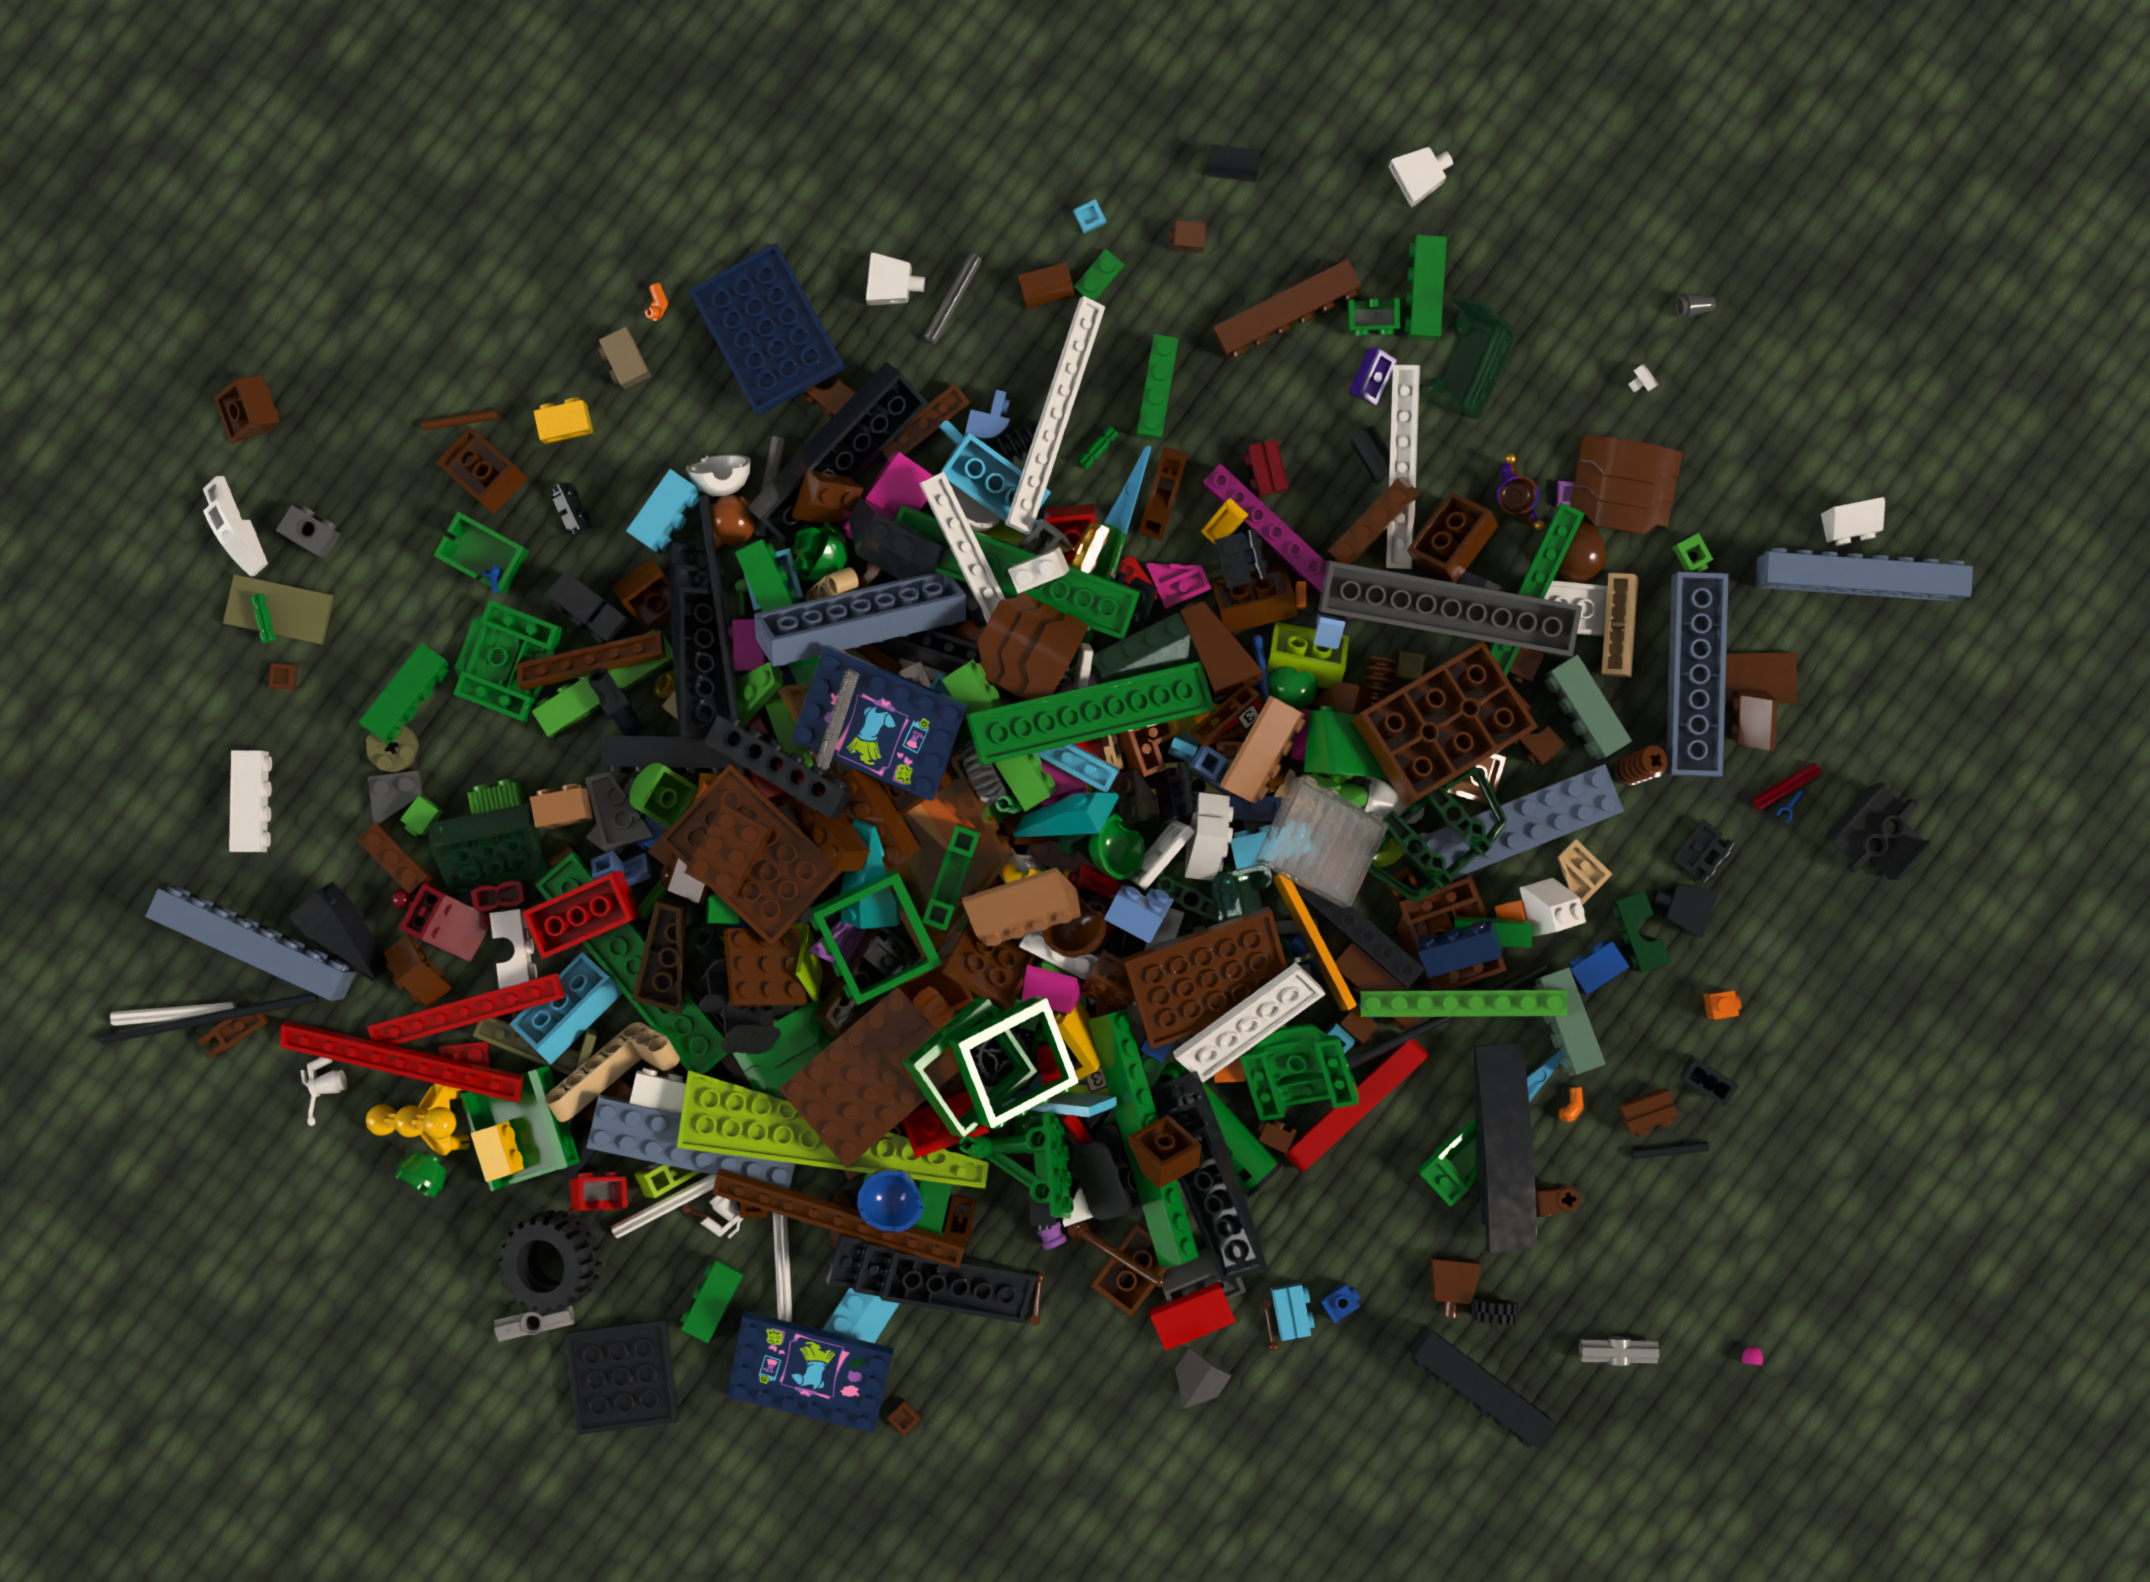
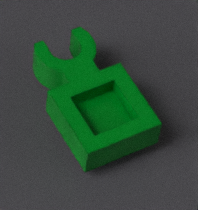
(805, 546)

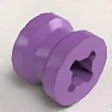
(1052, 1237)

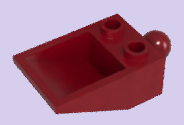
(448, 923)

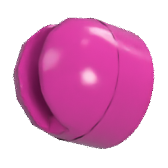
(1752, 1356)

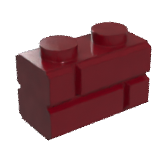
(1266, 469)

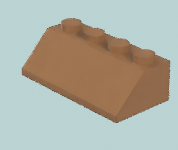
(1263, 750)
(1022, 907)

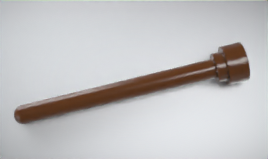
(1081, 1231)

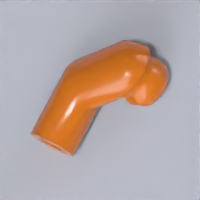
(1575, 1106)

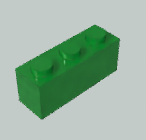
(712, 1300)

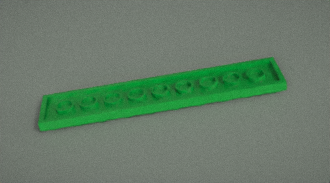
(1086, 596)
(1089, 713)
(620, 954)

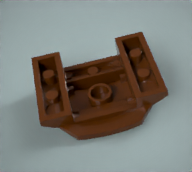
(1625, 483)
(1028, 647)
(1436, 916)

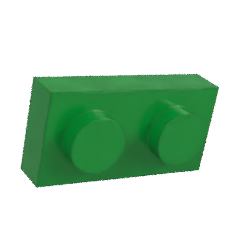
(1099, 276)

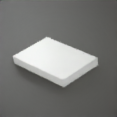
(1590, 597)
(1161, 853)

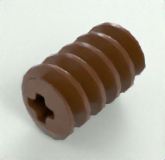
(1380, 677)
(1641, 765)

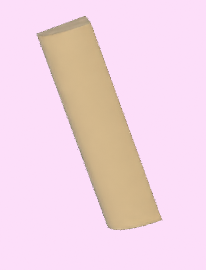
(1620, 624)

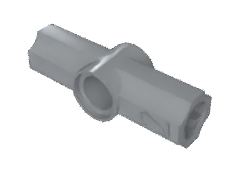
(519, 1325)
(1618, 1351)

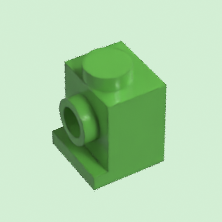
(1697, 546)

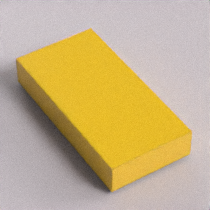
(1224, 521)

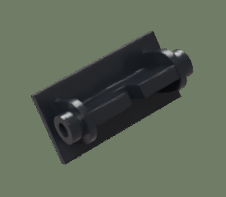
(567, 498)

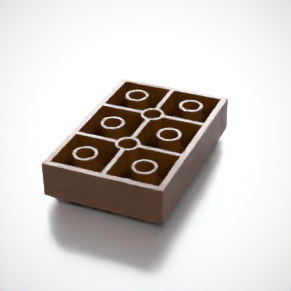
(1444, 723)
(859, 1083)

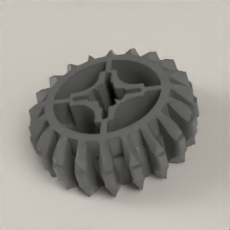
(985, 779)

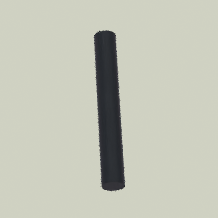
(1669, 1150)

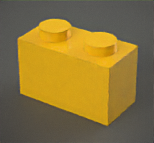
(563, 420)
(497, 1151)

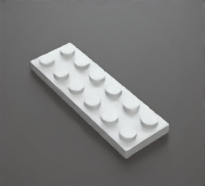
(1249, 1022)

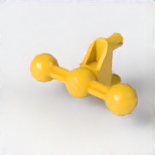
(430, 1120)

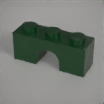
(1630, 912)

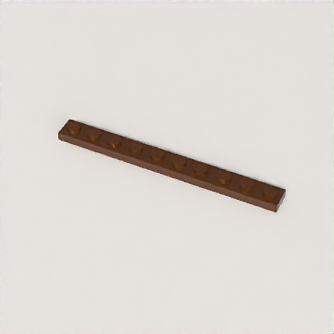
(835, 1217)

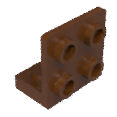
(1109, 982)

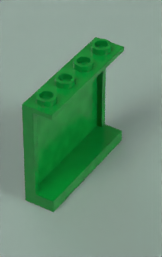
(538, 1134)

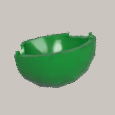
(830, 554)
(1116, 850)

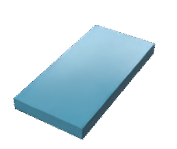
(1070, 1103)

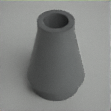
(1692, 305)

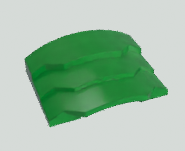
(490, 658)
(799, 1043)
(1298, 1068)

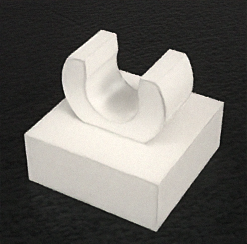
(1644, 379)

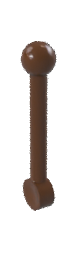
(686, 1209)
(1266, 1303)
(1035, 1319)

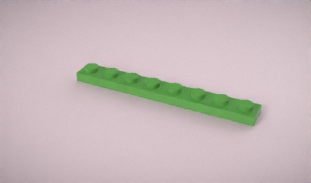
(1464, 1003)

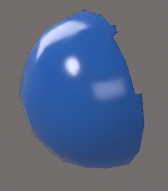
(890, 1200)

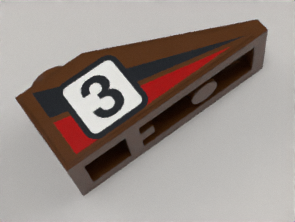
(1231, 717)

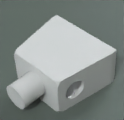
(1420, 173)
(891, 281)

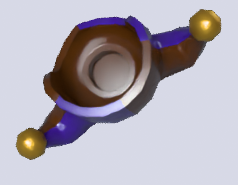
(1518, 494)

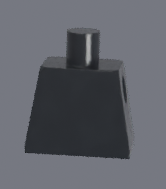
(1687, 907)

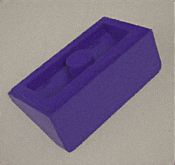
(1372, 375)

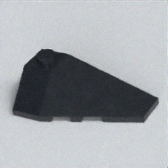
(336, 925)

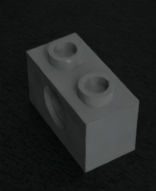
(294, 526)

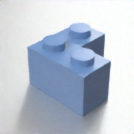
(1139, 913)

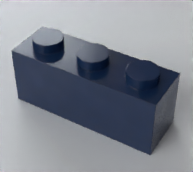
(1460, 948)

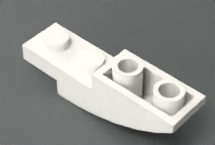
(233, 533)

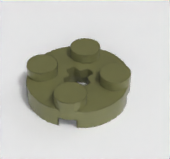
(391, 762)

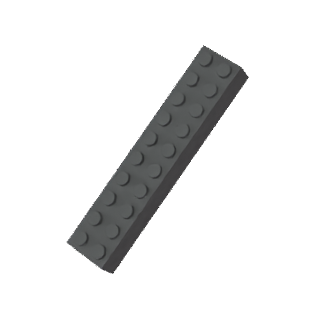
(1449, 608)

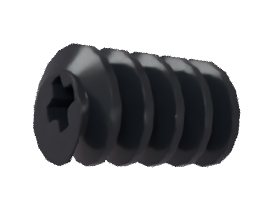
(1018, 444)

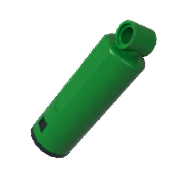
(1251, 1160)

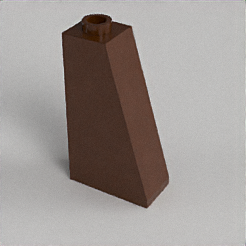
(1222, 656)

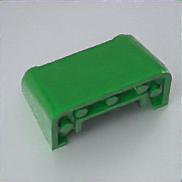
(1337, 746)

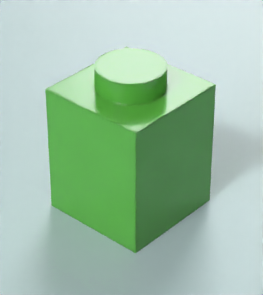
(420, 815)

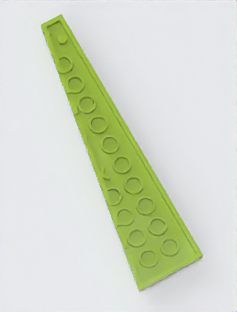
(760, 1126)

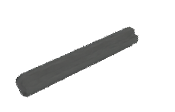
(952, 298)

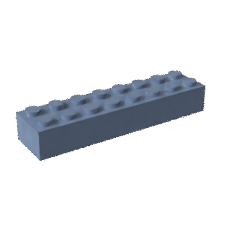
(1864, 576)
(859, 617)
(1697, 674)
(1535, 818)
(251, 943)
(653, 1137)

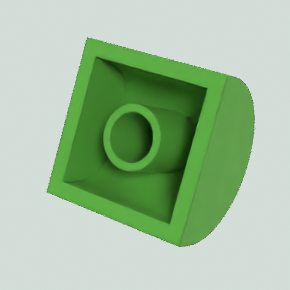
(661, 794)

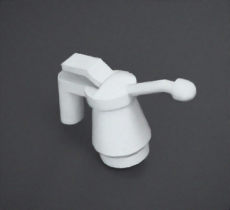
(328, 1083)
(729, 1210)

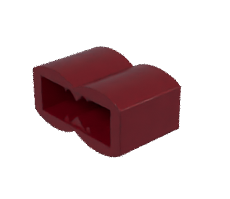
(495, 896)

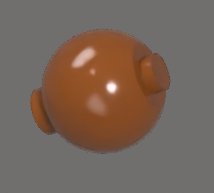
(732, 520)

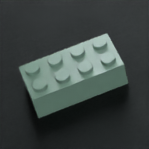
(1587, 708)
(1572, 1032)

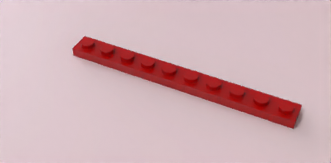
(401, 1061)

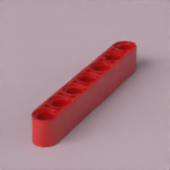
(1371, 1092)

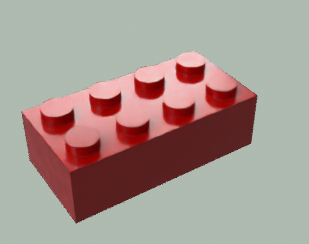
(581, 914)

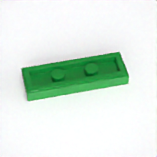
(1511, 932)

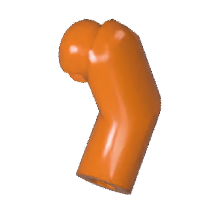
(659, 303)

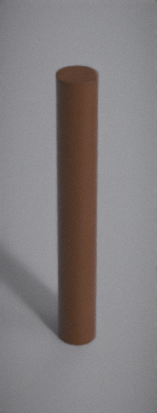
(460, 419)

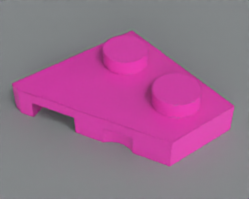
(1178, 582)

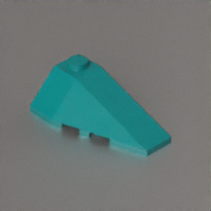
(1069, 816)
(879, 908)

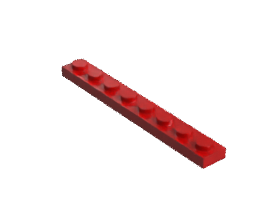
(467, 1010)

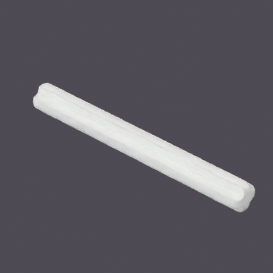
(166, 1014)
(663, 1206)
(782, 1267)

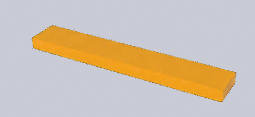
(1314, 942)

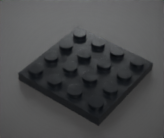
(622, 1376)

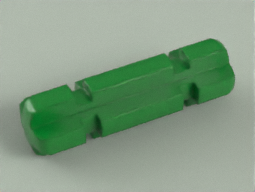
(1098, 447)
(263, 618)

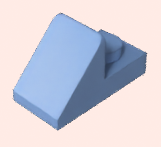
(1329, 630)

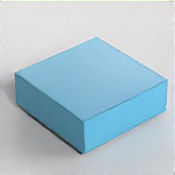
(1089, 216)
(951, 432)

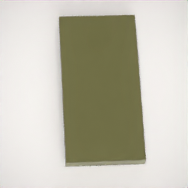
(292, 610)

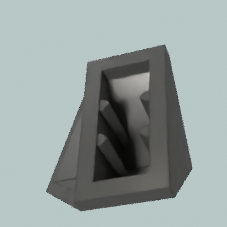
(1045, 538)
(1199, 1379)

